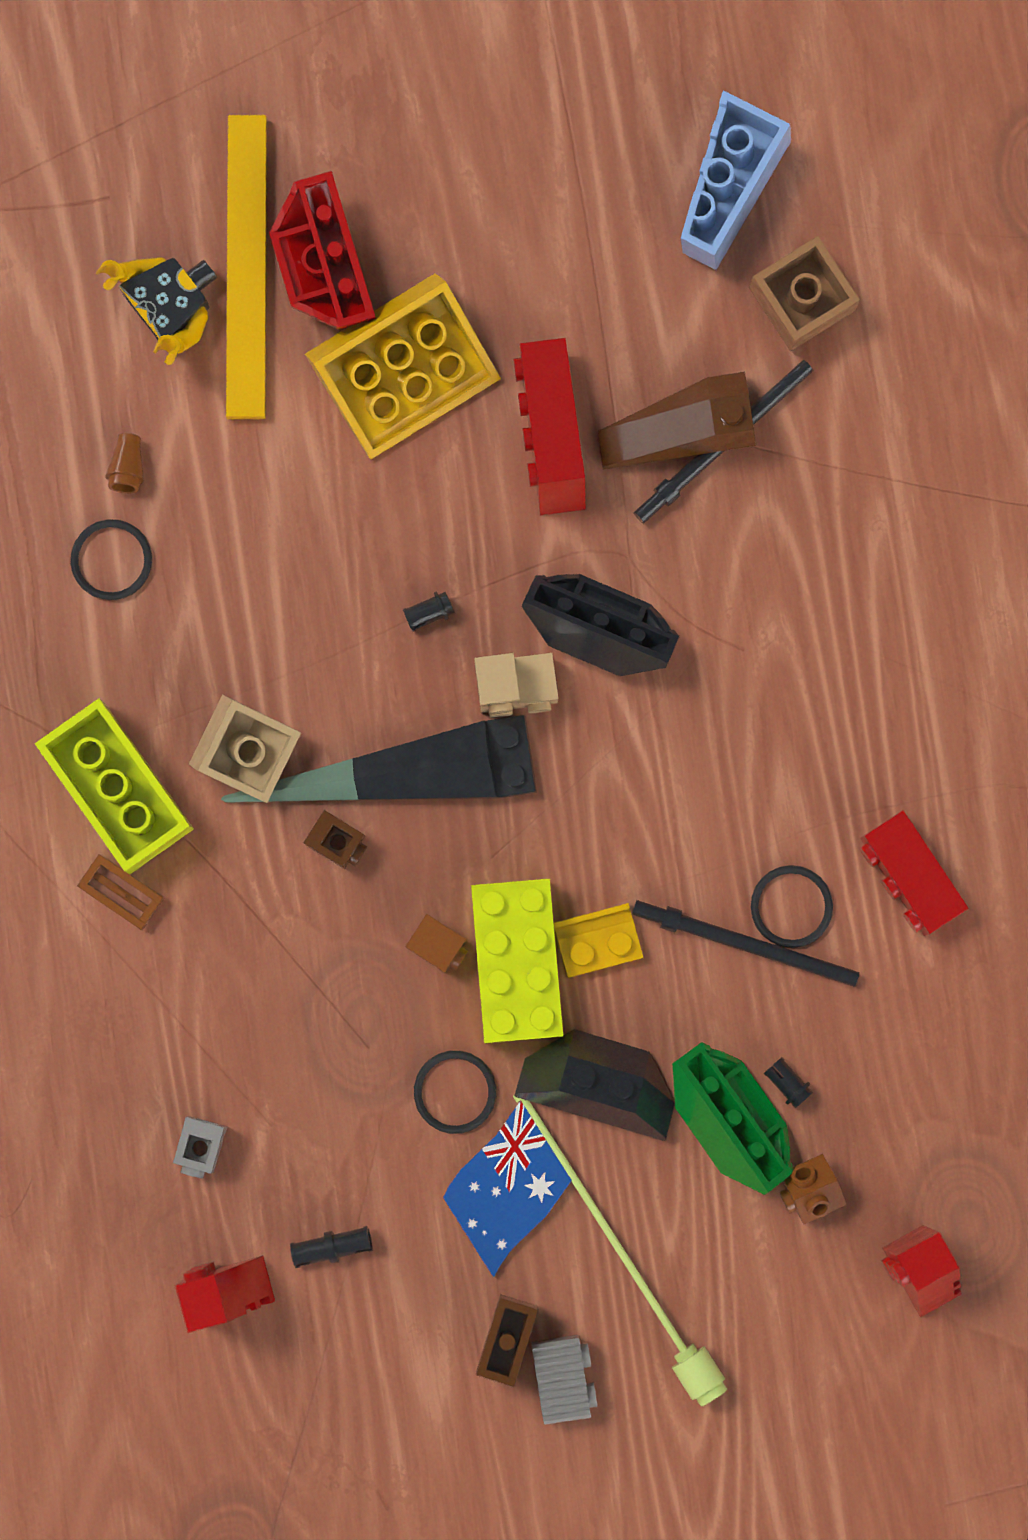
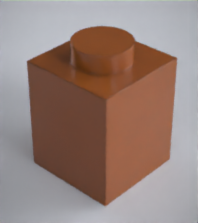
(437, 944)

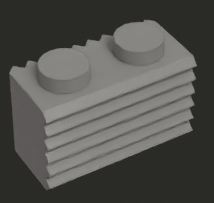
(562, 1379)

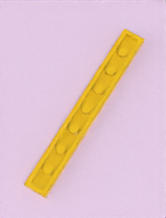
(246, 267)

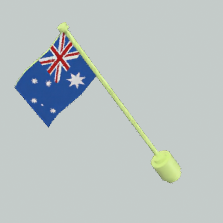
(515, 1187)

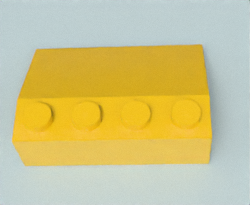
(403, 366)

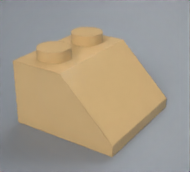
(244, 748)

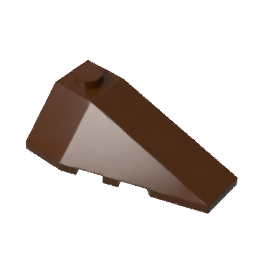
(691, 422)

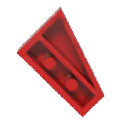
(923, 1268)

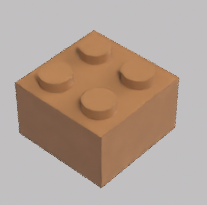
(804, 293)

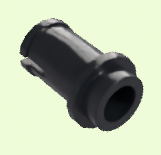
(429, 611)
(790, 1084)

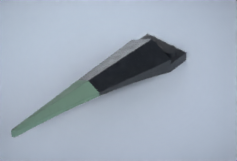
(463, 763)

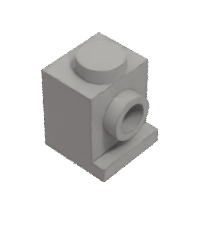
(199, 1130)

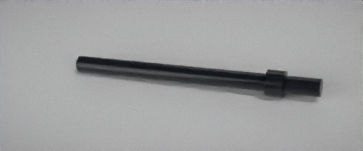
(669, 490)
(672, 919)

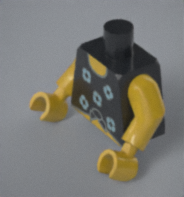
(164, 298)

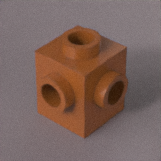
(812, 1190)

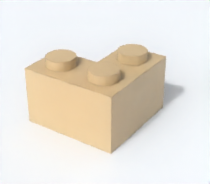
(515, 683)

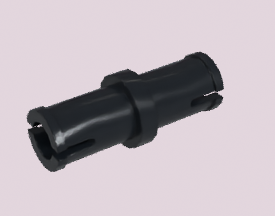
(331, 1247)

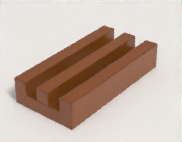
(148, 911)

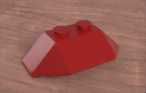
(319, 255)

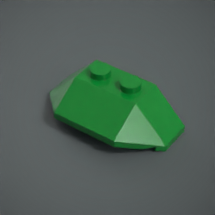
(732, 1118)

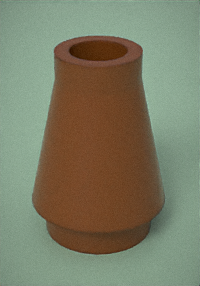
(125, 467)

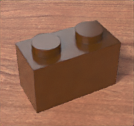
(507, 1340)

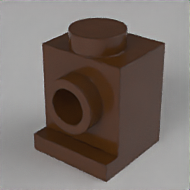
(325, 830)

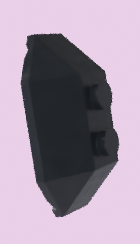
(599, 624)
(599, 1083)

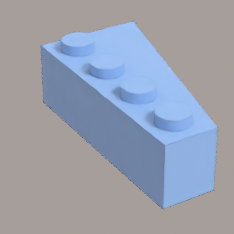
(736, 168)

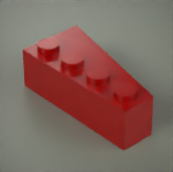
(552, 426)

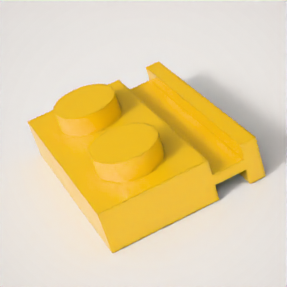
(598, 940)

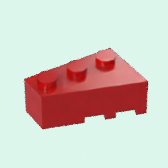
(224, 1293)

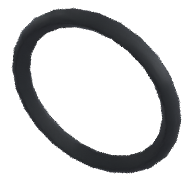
(115, 524)
(827, 900)
(454, 1129)

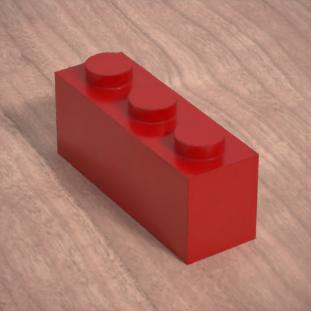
(912, 874)

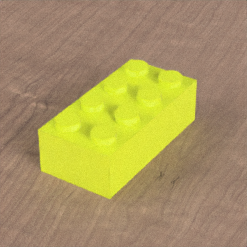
(114, 786)
(517, 960)

